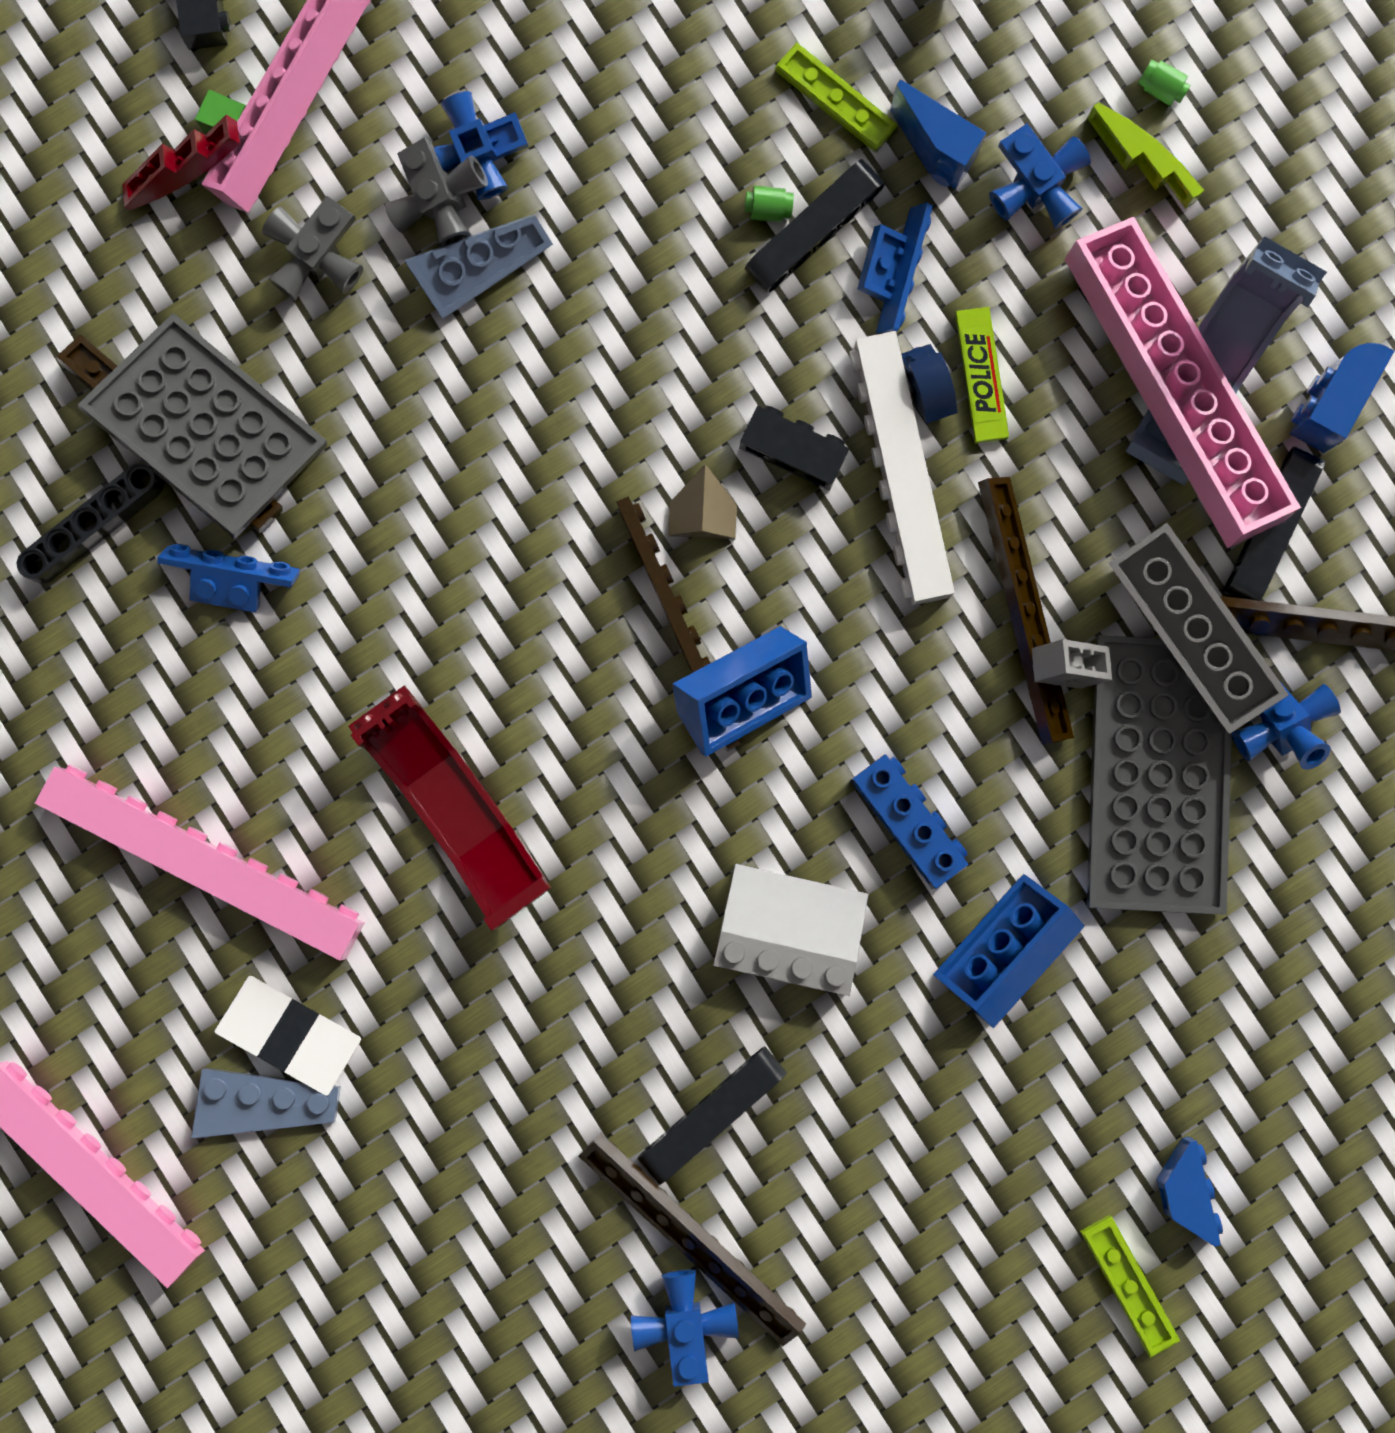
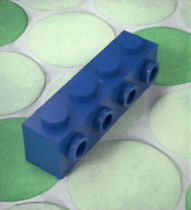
(909, 821)

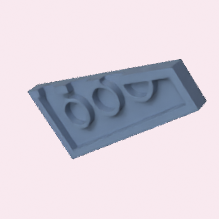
(472, 265)
(250, 1103)

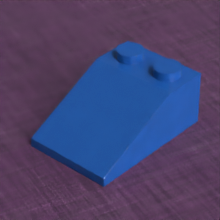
(938, 135)

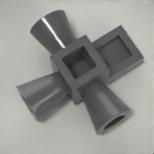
(435, 192)
(313, 248)

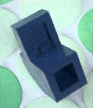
(930, 383)

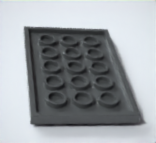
(203, 425)

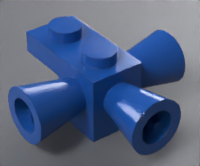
(482, 141)
(1039, 176)
(1289, 728)
(684, 1328)

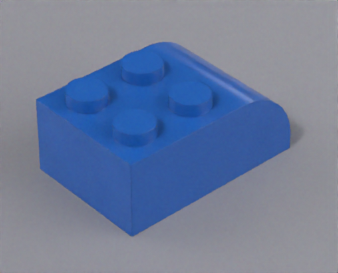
(1339, 396)

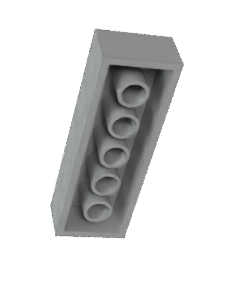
(1198, 628)

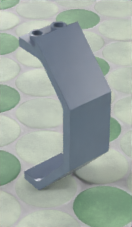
(1239, 331)

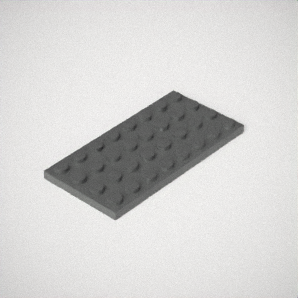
(1156, 787)

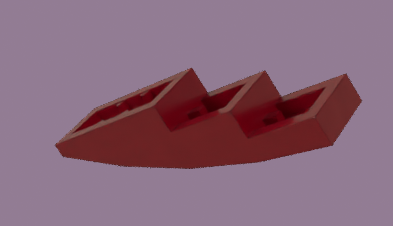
(172, 169)

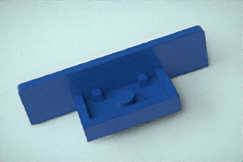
(892, 265)
(227, 579)

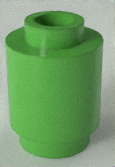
(1164, 82)
(769, 204)

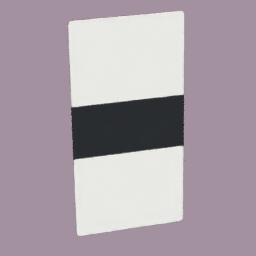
(288, 1035)

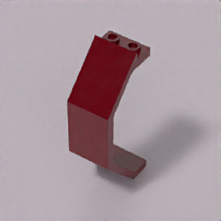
(452, 805)

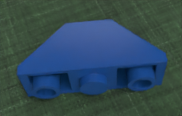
(1188, 1193)

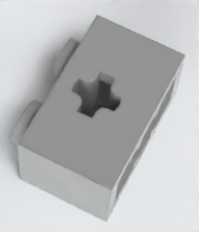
(1071, 664)

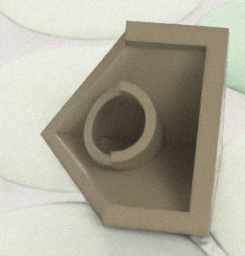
(703, 509)

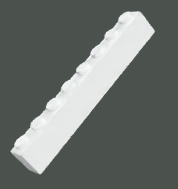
(903, 469)

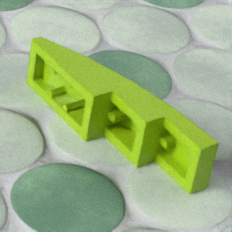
(1135, 146)

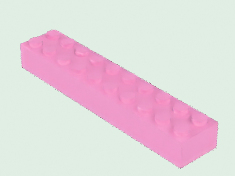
(1181, 382)

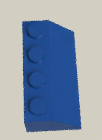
(744, 689)
(1009, 950)

